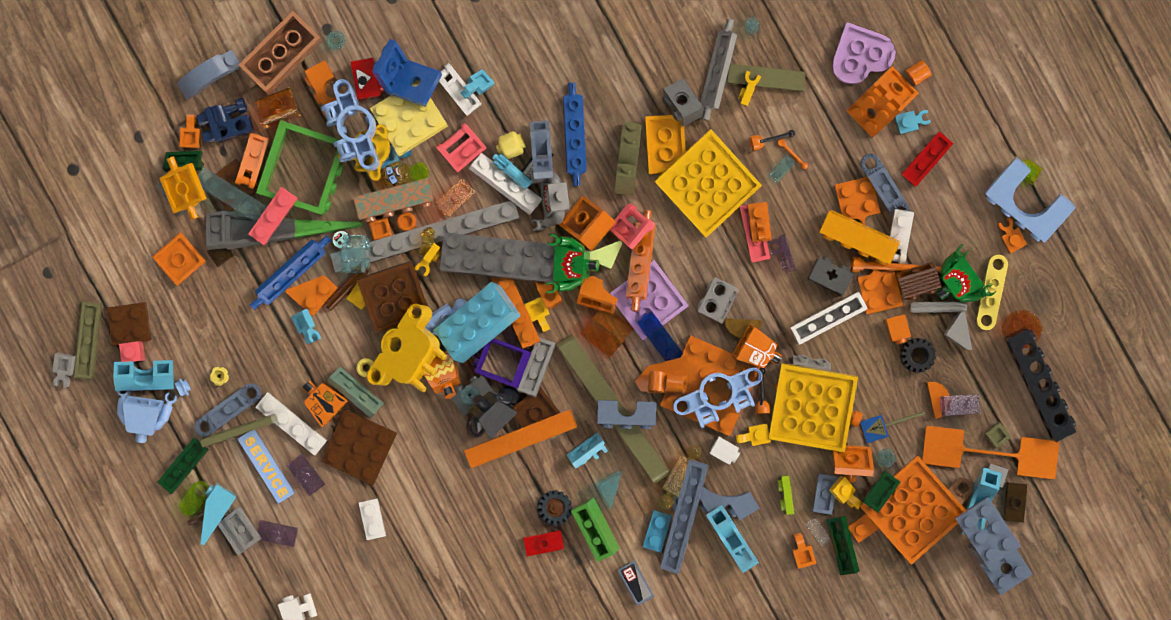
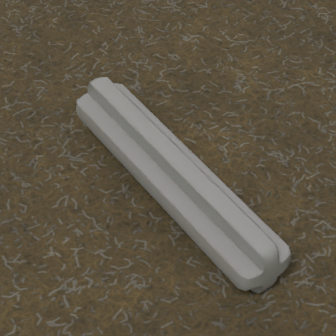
(924, 307)

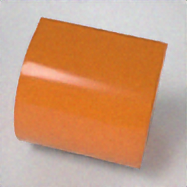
(918, 72)

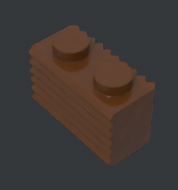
(918, 281)

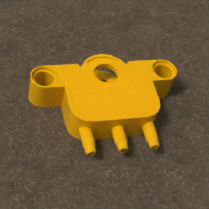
(416, 351)

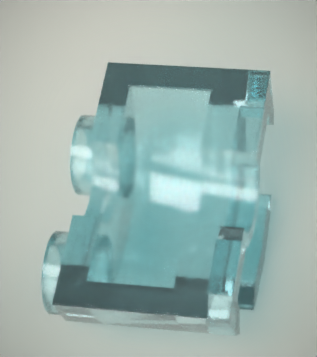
(354, 253)

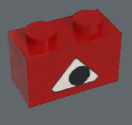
(365, 82)

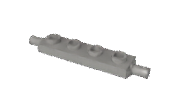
(718, 69)

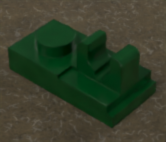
(183, 158)

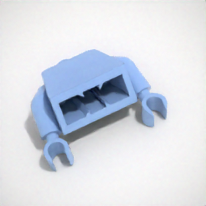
(143, 414)

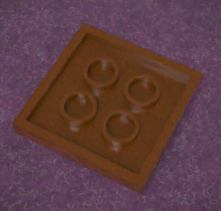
(391, 294)
(359, 447)

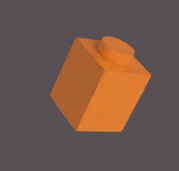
(897, 329)

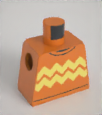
(446, 376)

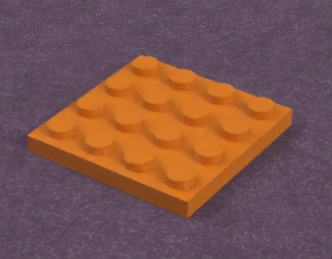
(705, 360)
(917, 511)

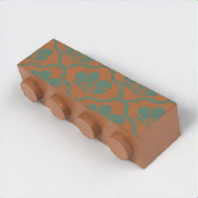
(394, 199)

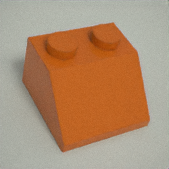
(587, 223)

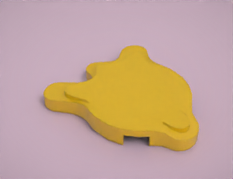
(382, 149)

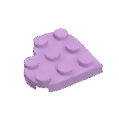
(861, 53)

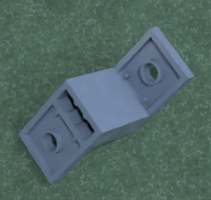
(993, 545)

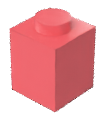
(132, 351)

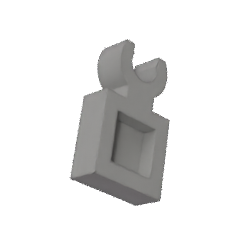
(64, 367)

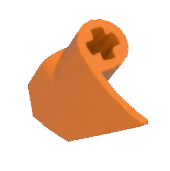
(665, 377)

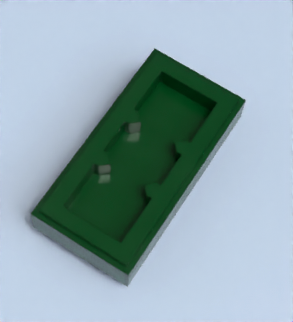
(881, 491)

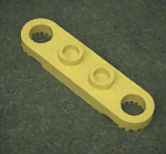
(990, 304)

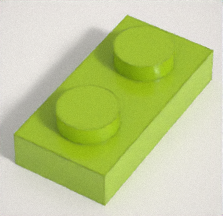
(786, 503)

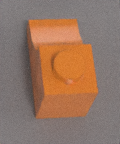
(595, 296)

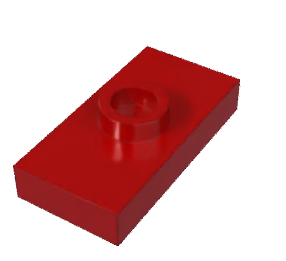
(543, 543)

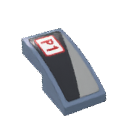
(636, 583)

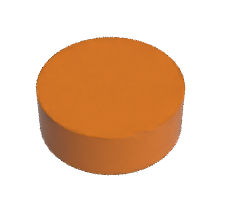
(406, 221)

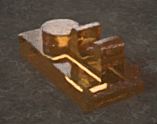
(455, 198)

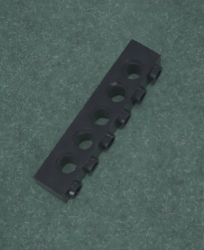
(1015, 343)

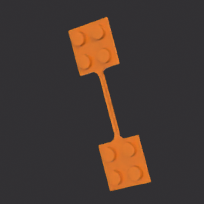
(880, 288)
(1034, 458)

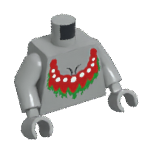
(554, 201)

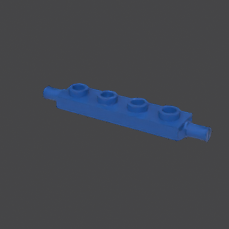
(574, 134)
(290, 272)

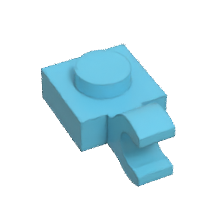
(478, 82)
(305, 324)

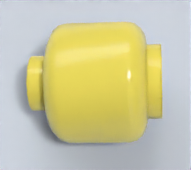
(511, 145)

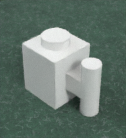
(293, 609)

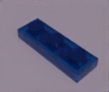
(658, 336)

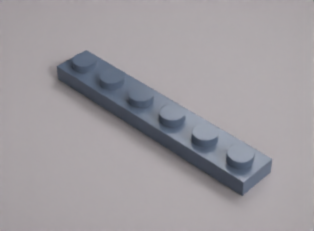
(684, 516)

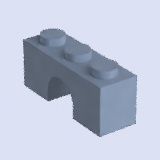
(644, 415)

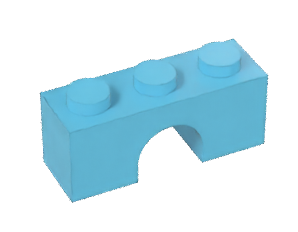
(130, 378)

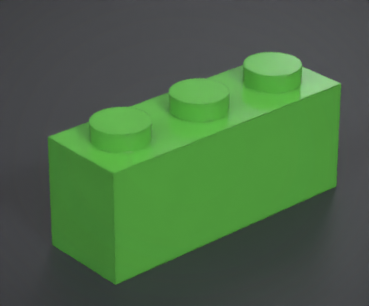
(595, 529)

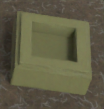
(997, 435)

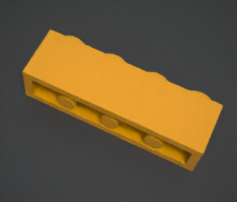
(859, 236)

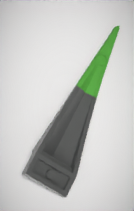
(232, 229)

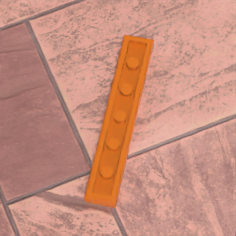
(520, 438)

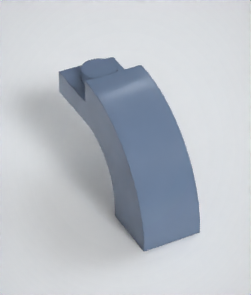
(207, 73)
(541, 150)

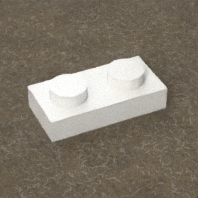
(372, 519)

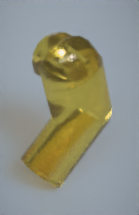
(427, 240)

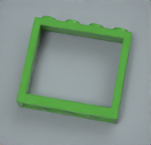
(274, 154)

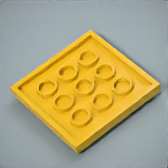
(708, 183)
(813, 407)

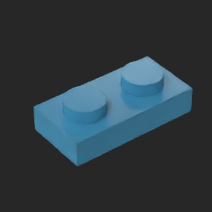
(657, 531)

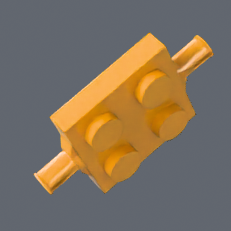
(183, 188)

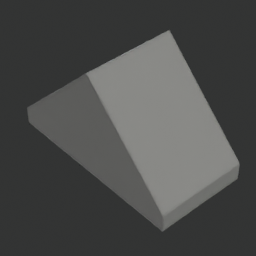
(959, 332)

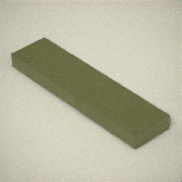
(769, 78)
(87, 340)
(240, 429)

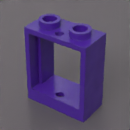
(479, 361)

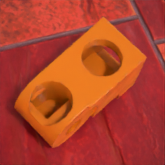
(550, 300)

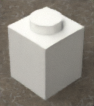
(724, 450)

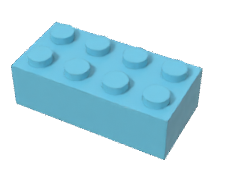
(477, 322)

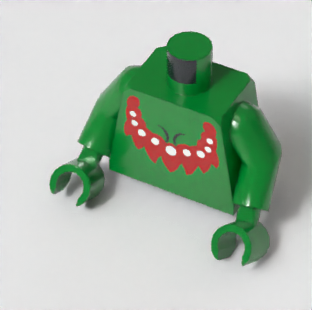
(570, 264)
(961, 280)

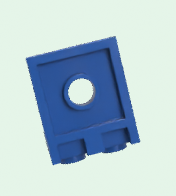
(398, 74)

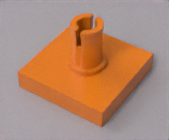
(853, 462)

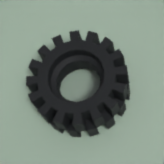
(926, 347)

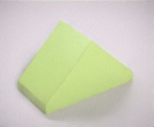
(607, 254)

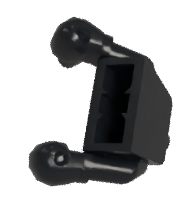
(492, 412)

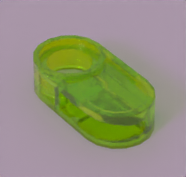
(192, 501)

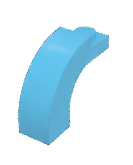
(985, 486)
(732, 539)

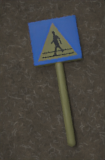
(875, 428)

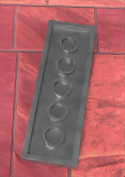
(497, 257)

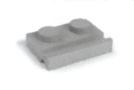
(239, 531)

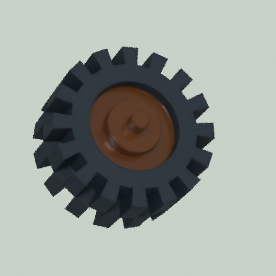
(554, 508)

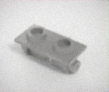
(804, 361)

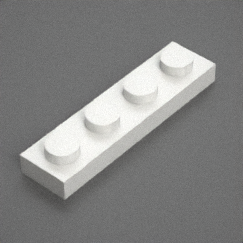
(504, 184)
(292, 424)

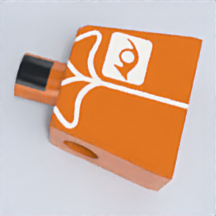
(756, 348)

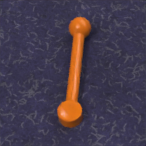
(804, 165)

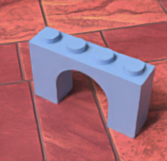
(1040, 224)

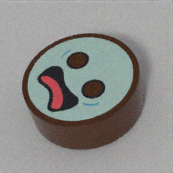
(337, 238)

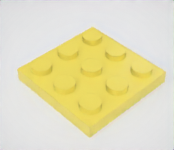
(408, 122)

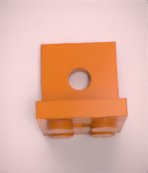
(886, 97)

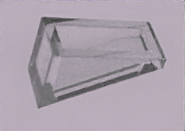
(818, 532)

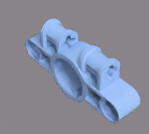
(346, 106)
(738, 385)

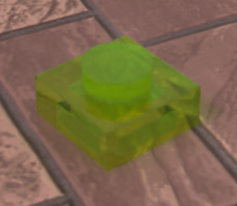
(1034, 173)

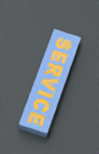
(266, 466)

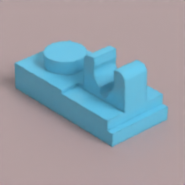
(587, 449)

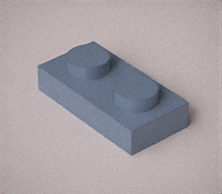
(823, 497)

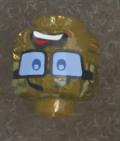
(396, 174)

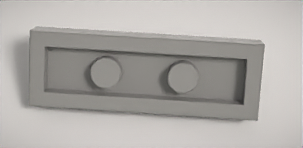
(536, 367)

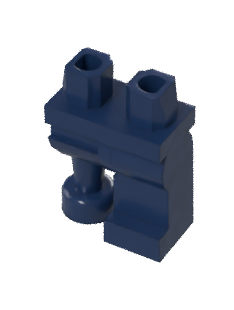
(221, 126)

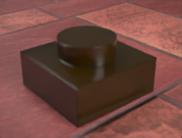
(220, 256)

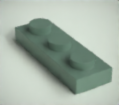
(355, 392)

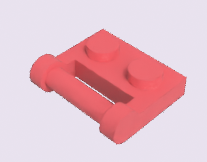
(465, 152)
(626, 230)

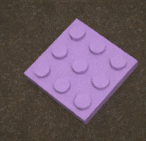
(661, 299)

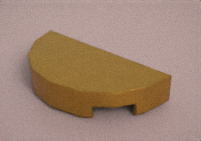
(738, 326)

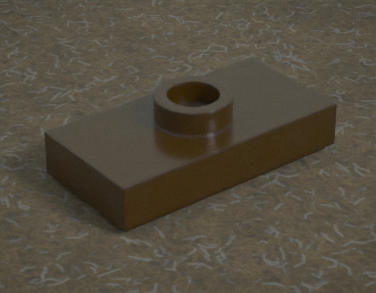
(1015, 502)

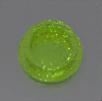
(419, 171)

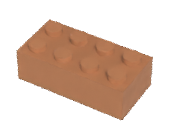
(280, 52)

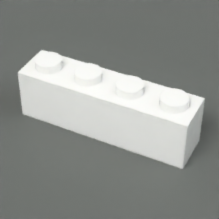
(828, 318)

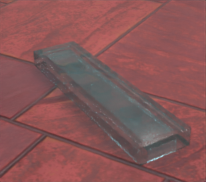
(231, 195)

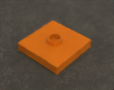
(179, 259)

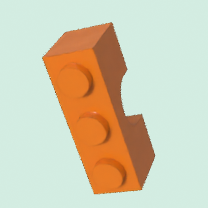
(319, 77)

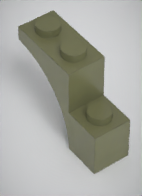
(628, 158)

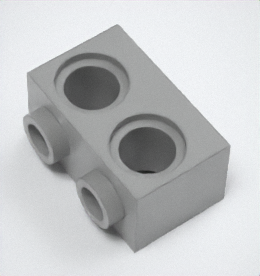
(722, 302)

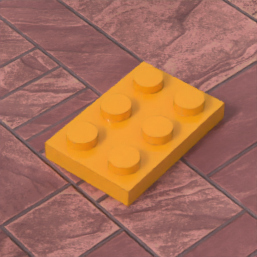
(664, 142)

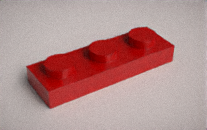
(927, 159)

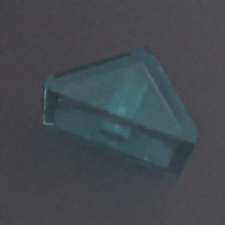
(608, 487)

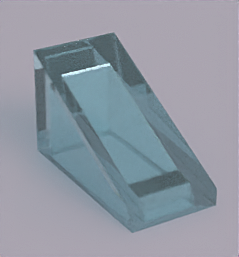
(781, 169)

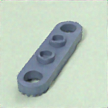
(884, 184)
(228, 409)

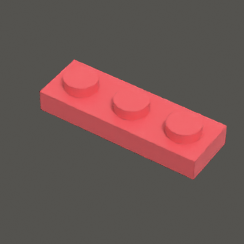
(273, 216)
(757, 250)

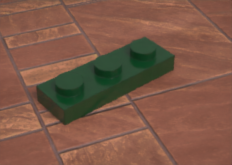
(183, 466)
(843, 545)

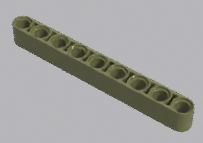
(601, 391)

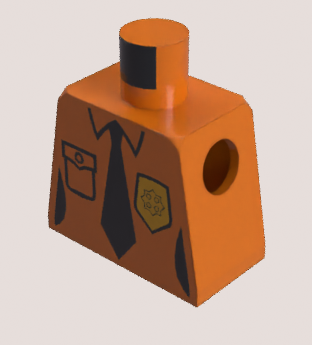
(323, 402)

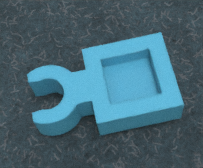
(909, 122)

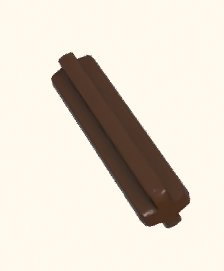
(343, 290)

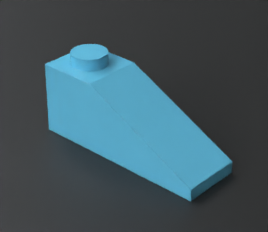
(216, 505)

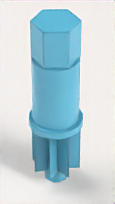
(513, 172)

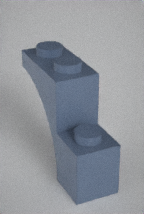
(741, 504)

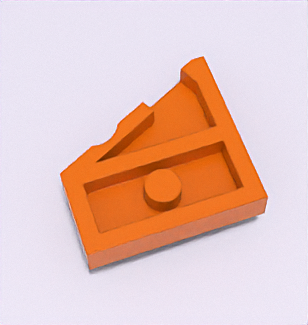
(313, 293)

